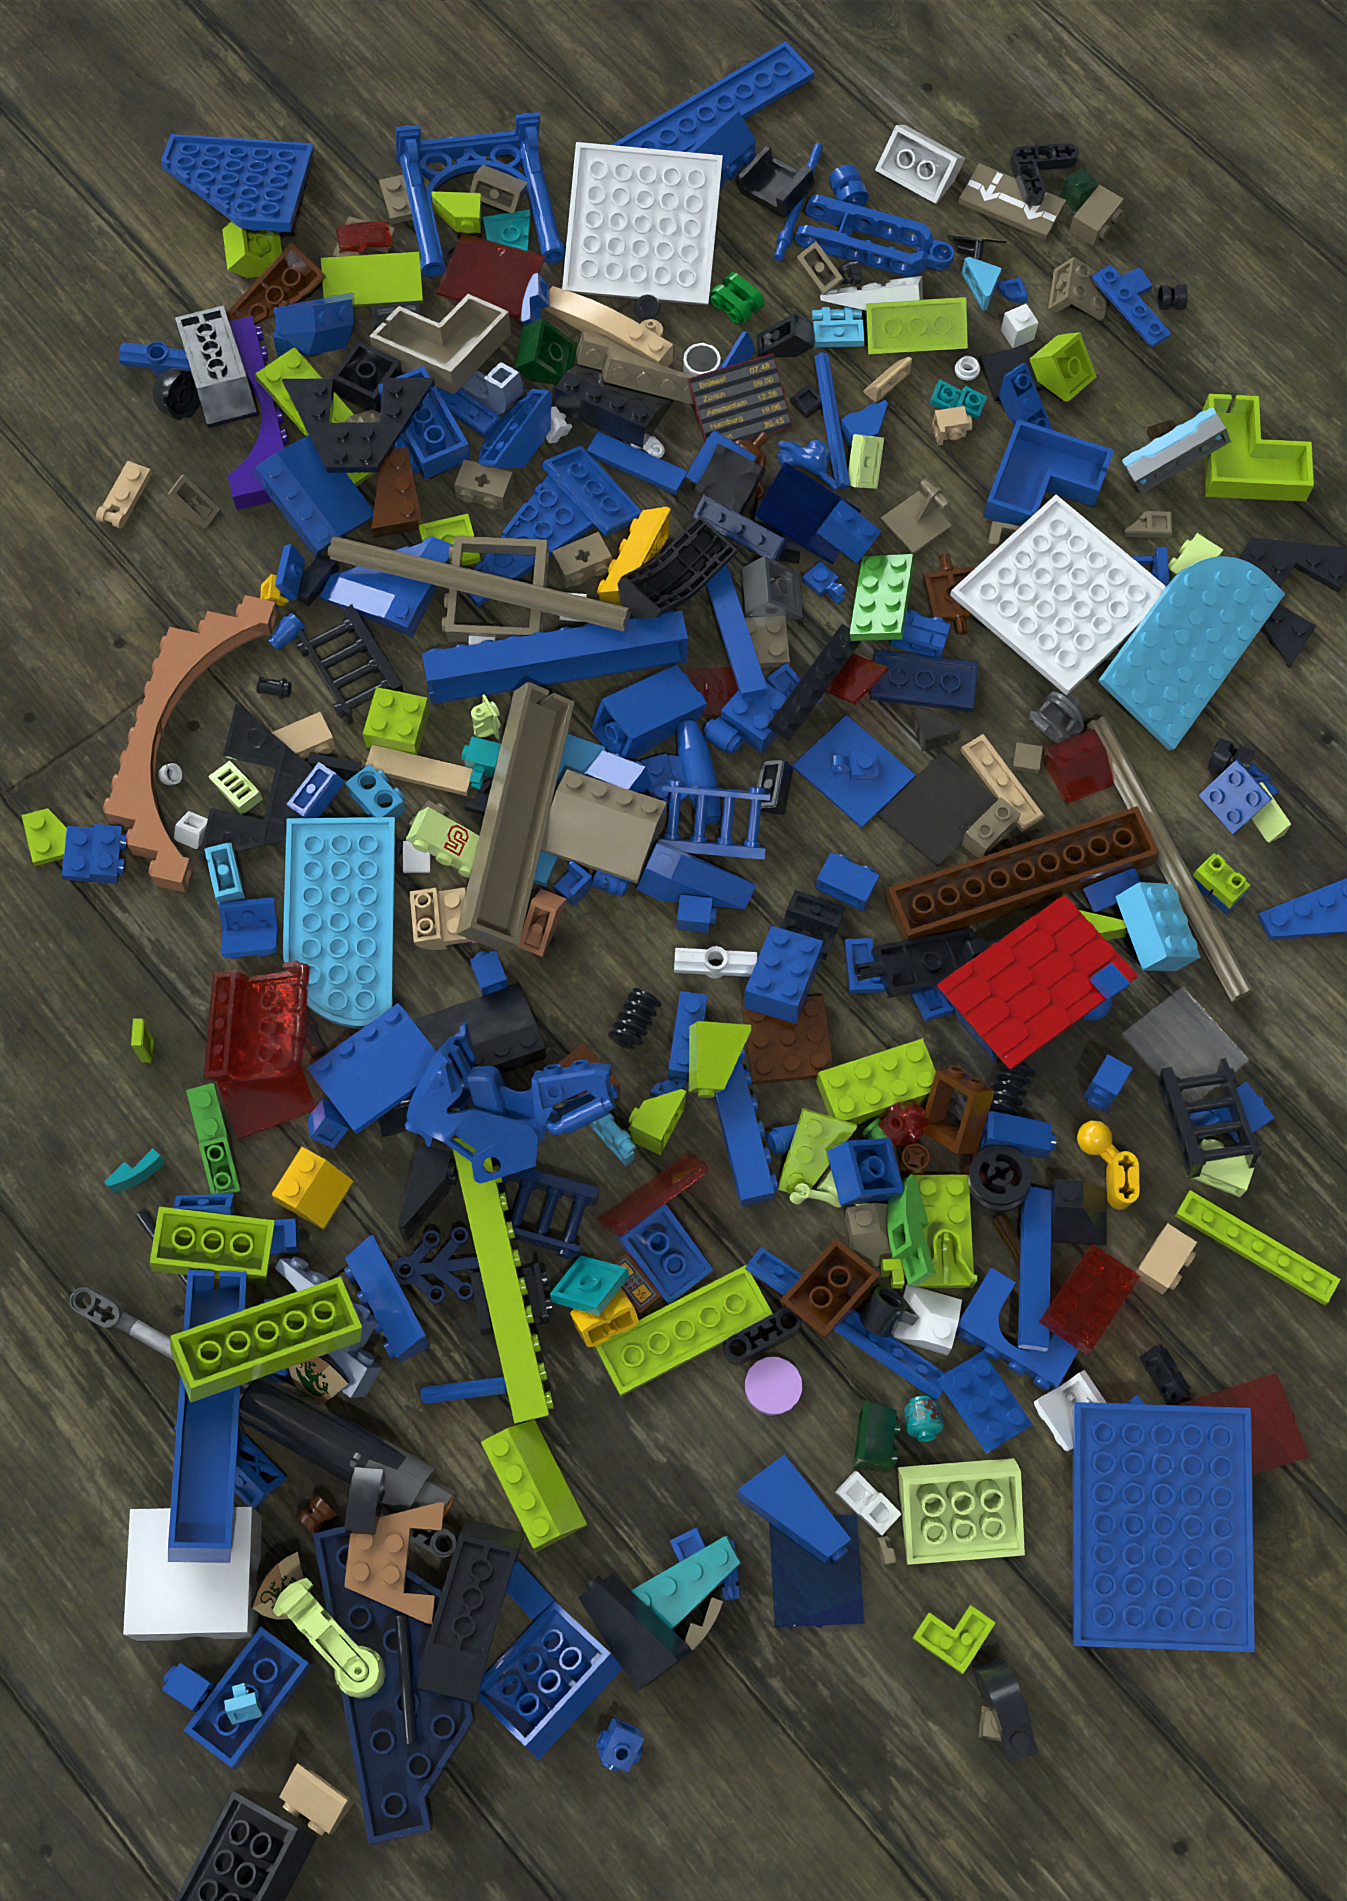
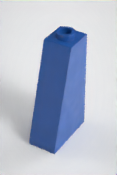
(793, 1507)

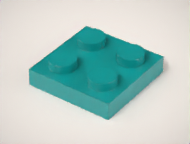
(589, 1285)

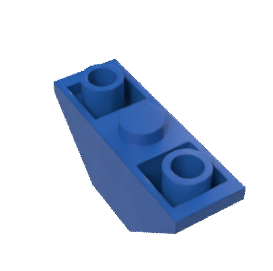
(1022, 399)

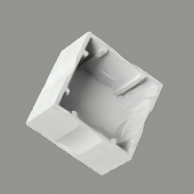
(190, 1597)

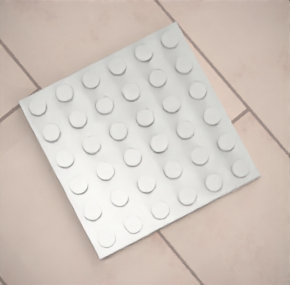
(642, 223)
(1060, 594)

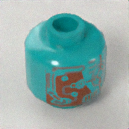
(923, 1418)

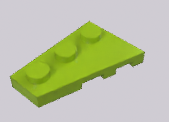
(809, 1148)

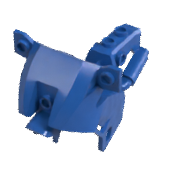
(503, 1120)

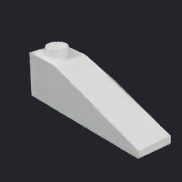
(896, 290)

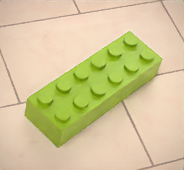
(265, 1339)

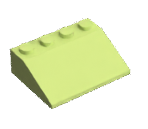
(961, 1511)

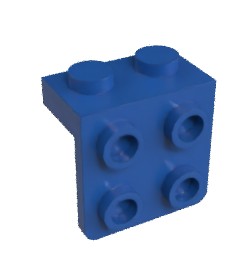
(248, 928)

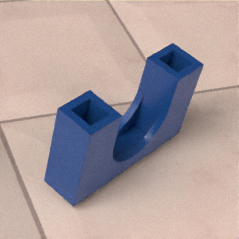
(981, 1327)

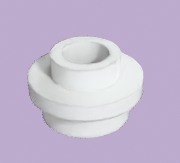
(970, 363)

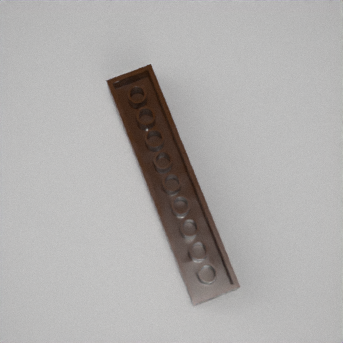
(1021, 875)

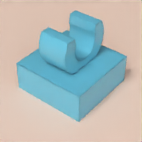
(243, 1705)

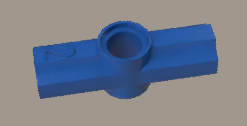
(146, 356)

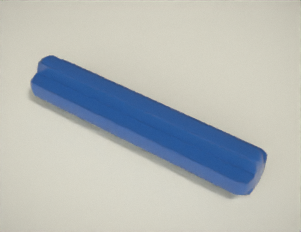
(463, 1390)

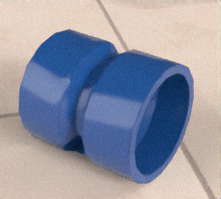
(848, 185)

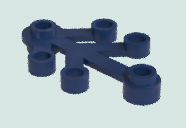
(439, 1267)

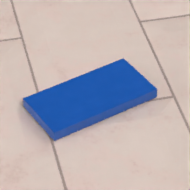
(592, 490)

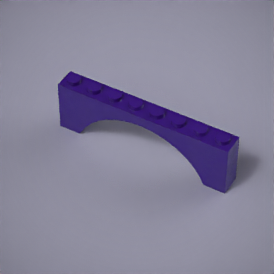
(271, 439)

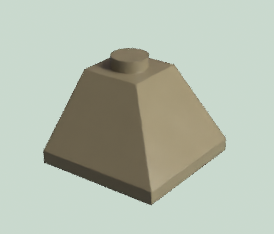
(869, 1232)

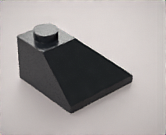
(1078, 1213)

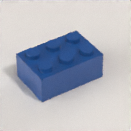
(783, 974)

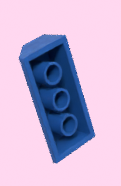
(732, 141)
(386, 1300)

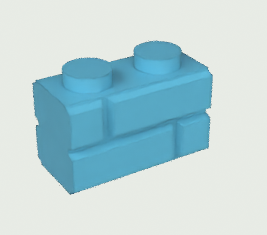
(225, 873)

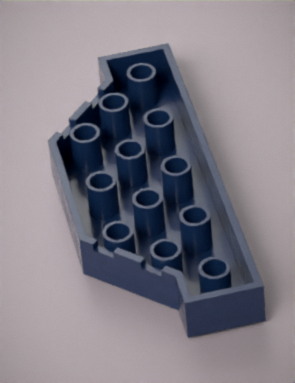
(390, 1774)

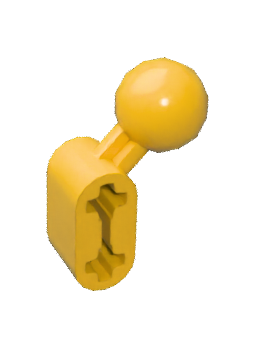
(1096, 1139)

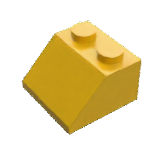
(312, 1188)

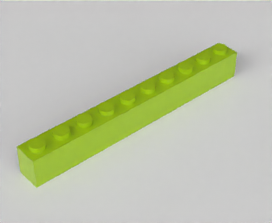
(505, 1292)

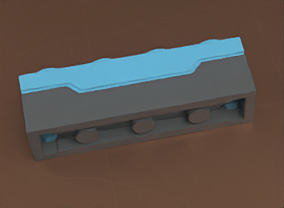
(1176, 450)

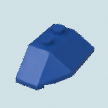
(317, 324)
(519, 433)

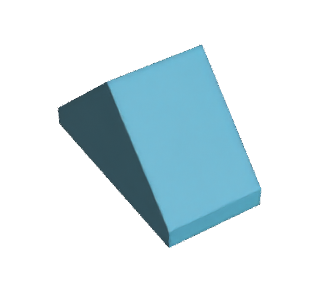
(981, 279)

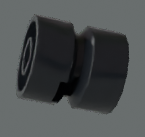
(1225, 754)

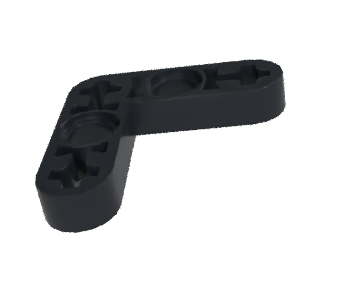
(1027, 161)

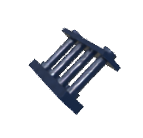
(555, 1188)

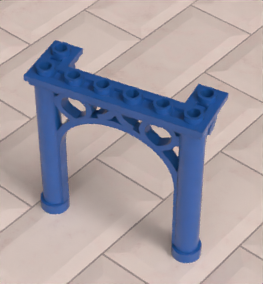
(470, 155)

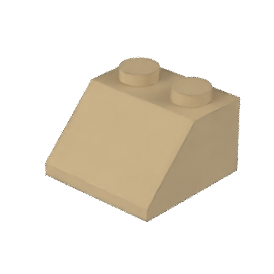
(315, 1799)

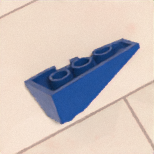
(677, 873)

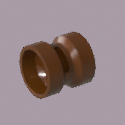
(916, 1155)
(316, 1515)

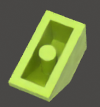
(459, 210)

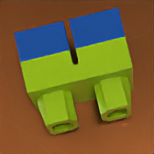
(1227, 884)

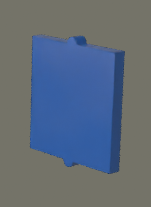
(1254, 1108)

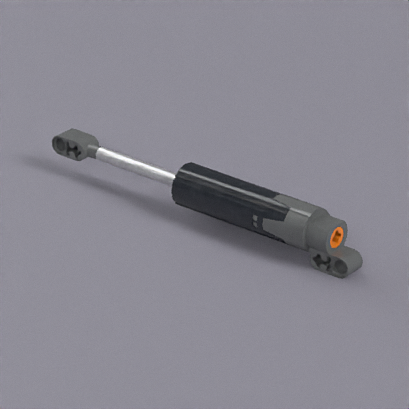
(308, 1428)

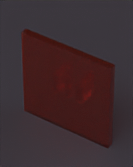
(856, 679)
(715, 685)

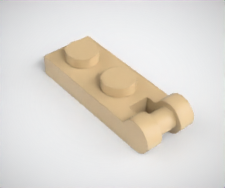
(124, 494)

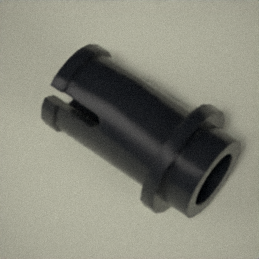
(274, 687)

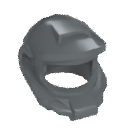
(1059, 717)

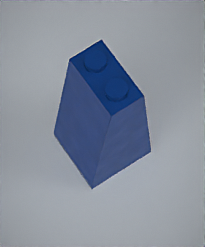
(647, 713)

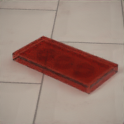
(653, 1195)

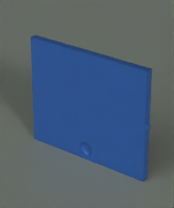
(854, 797)

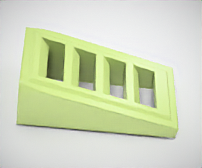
(246, 802)

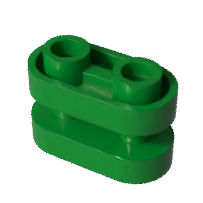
(737, 298)

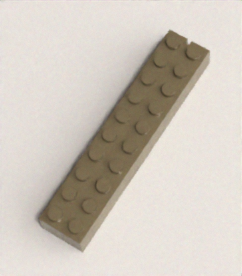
(515, 818)

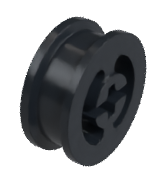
(1003, 1194)

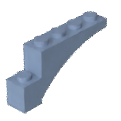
(352, 1361)

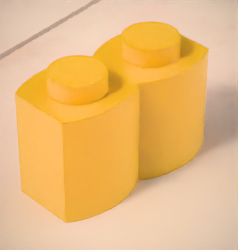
(615, 1319)

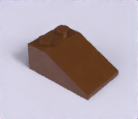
(831, 1288)

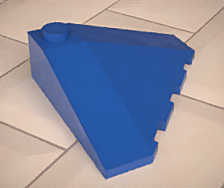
(384, 596)

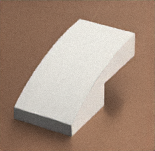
(868, 1503)

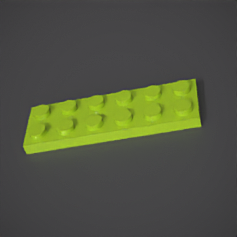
(295, 366)
(683, 1330)

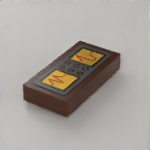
(637, 1286)

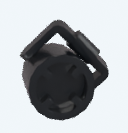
(885, 1311)

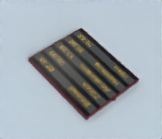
(741, 400)

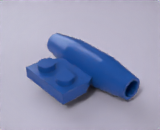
(691, 765)

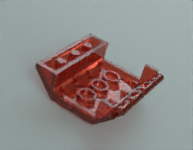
(256, 1025)

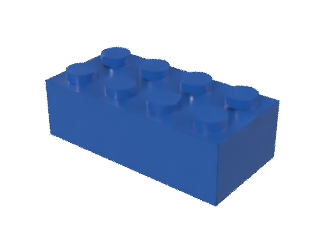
(433, 434)
(270, 1672)

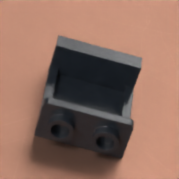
(775, 182)
(535, 1281)

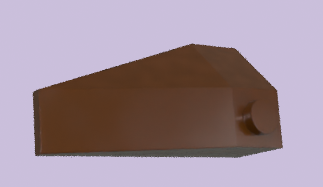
(282, 284)

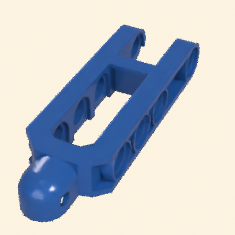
(849, 217)

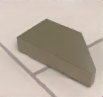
(1151, 525)

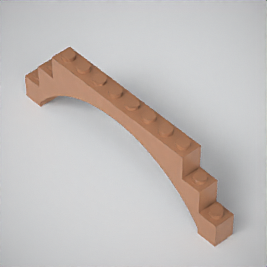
(180, 663)

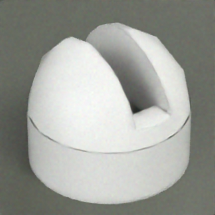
(173, 776)

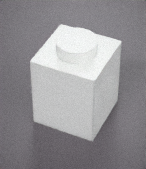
(1019, 326)

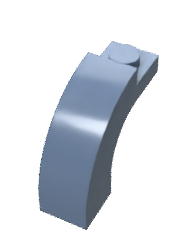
(497, 389)

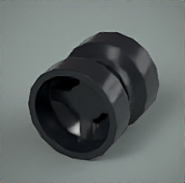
(1172, 297)

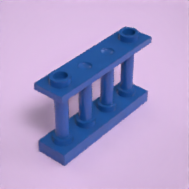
(724, 845)

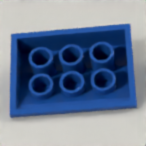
(310, 498)
(374, 1068)
(547, 1679)

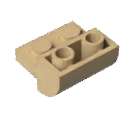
(437, 917)

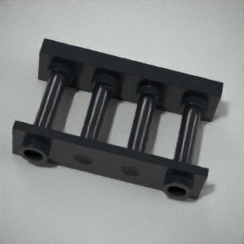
(364, 644)
(1188, 1134)

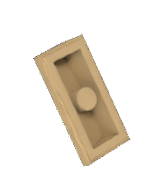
(889, 379)

